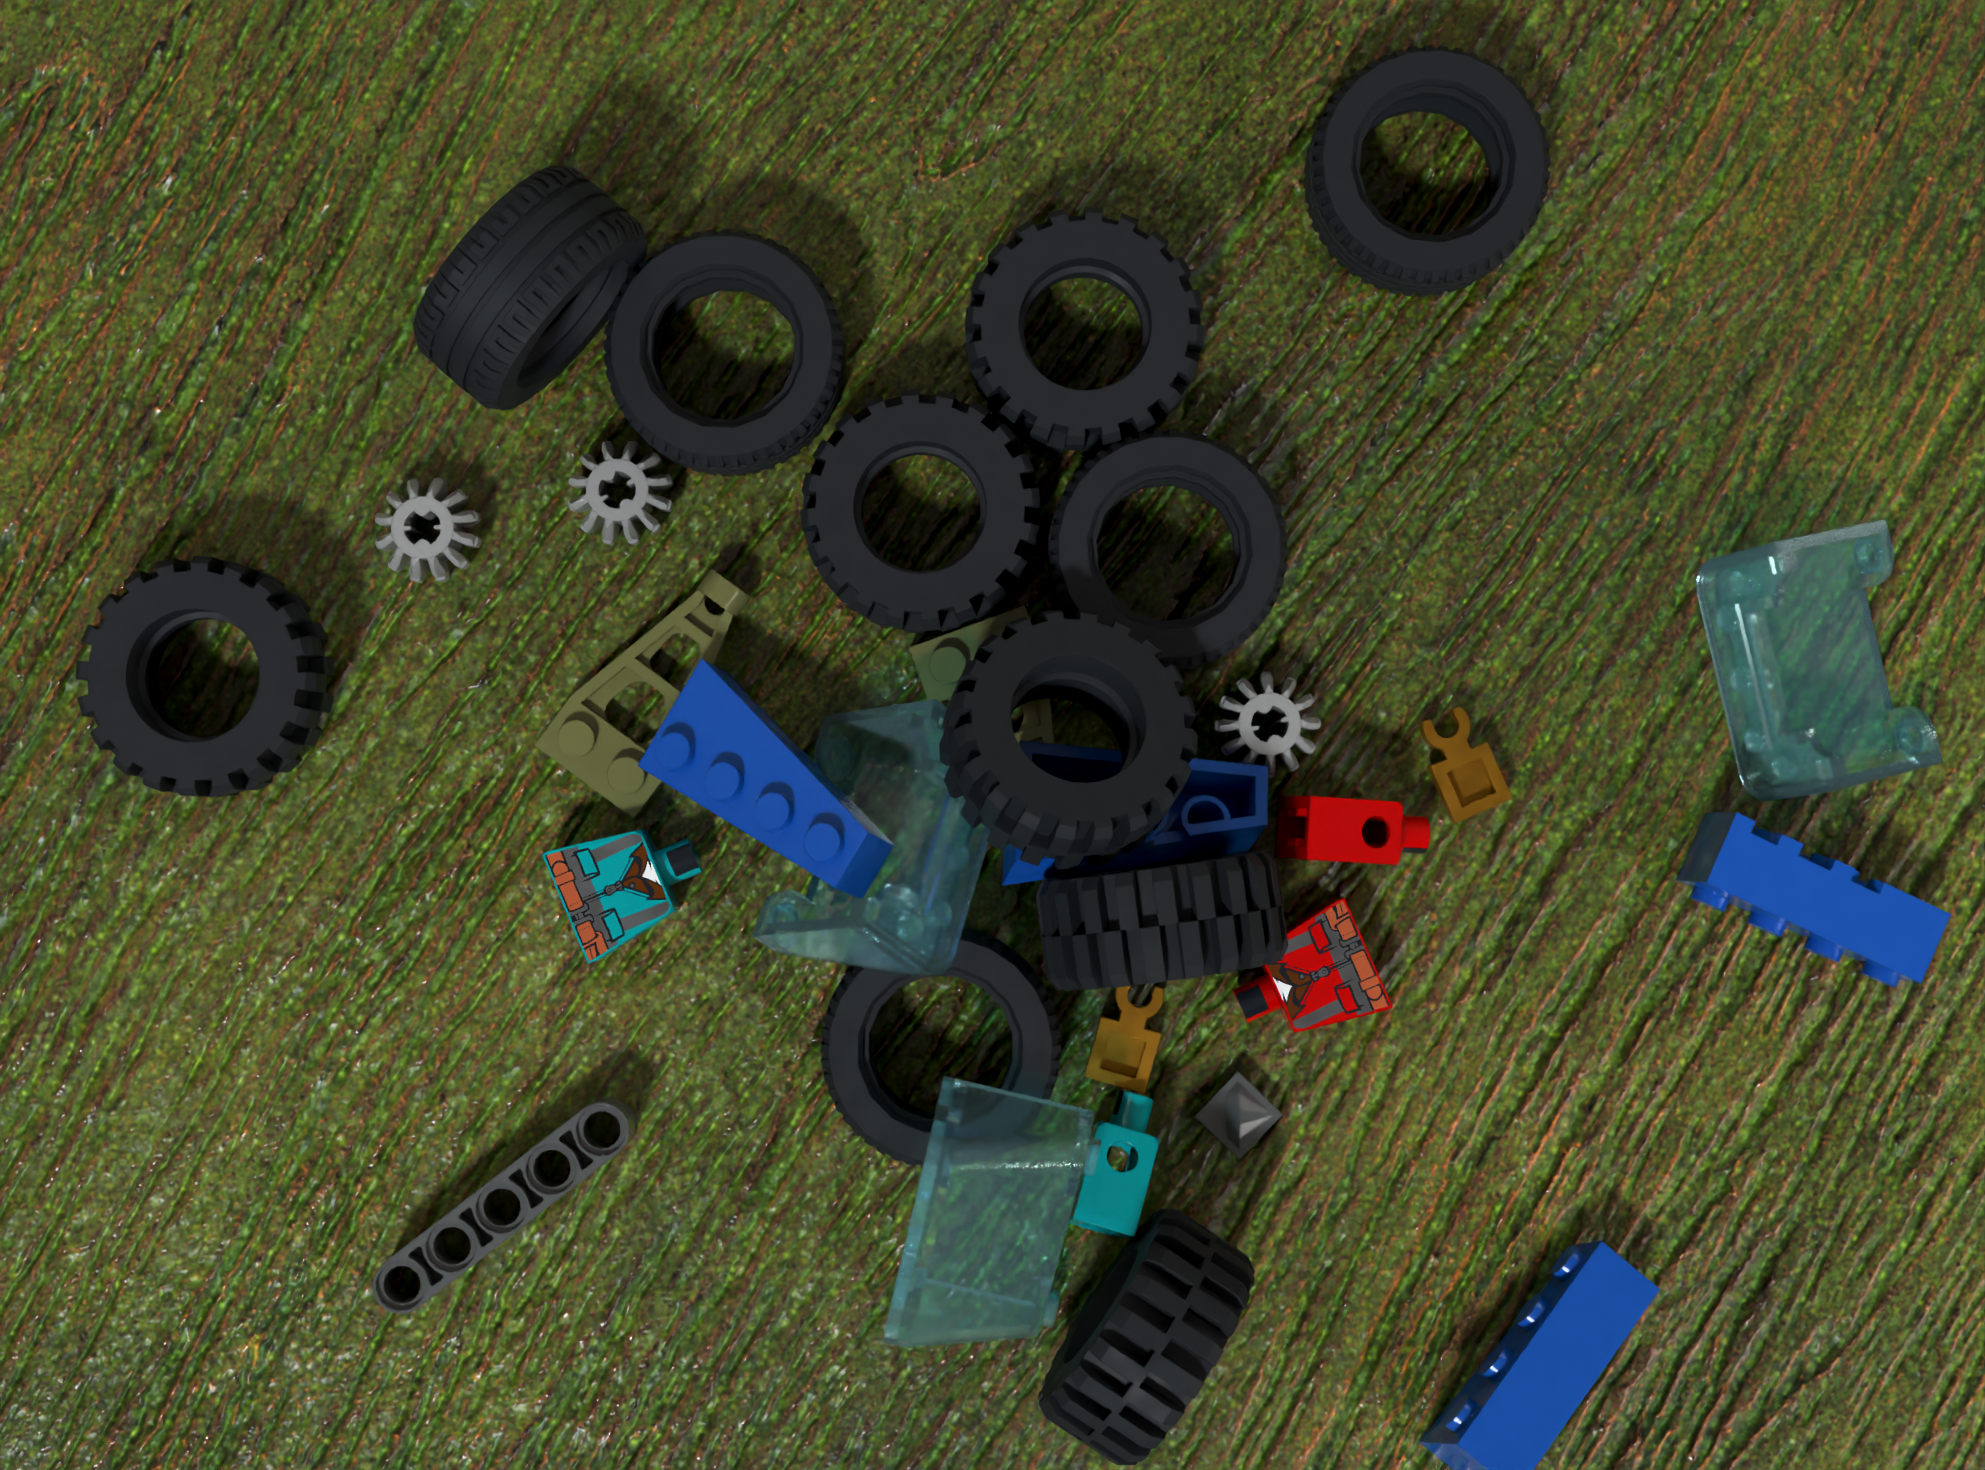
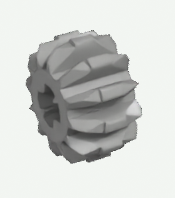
(611, 474)
(422, 553)
(1260, 705)

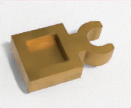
(1467, 776)
(1122, 1047)

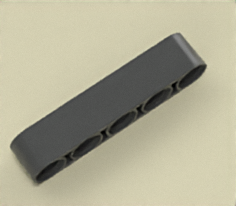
(481, 1222)

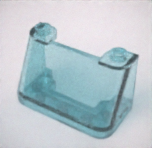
(1806, 665)
(923, 891)
(989, 1217)

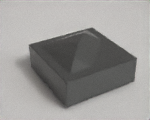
(1237, 1114)

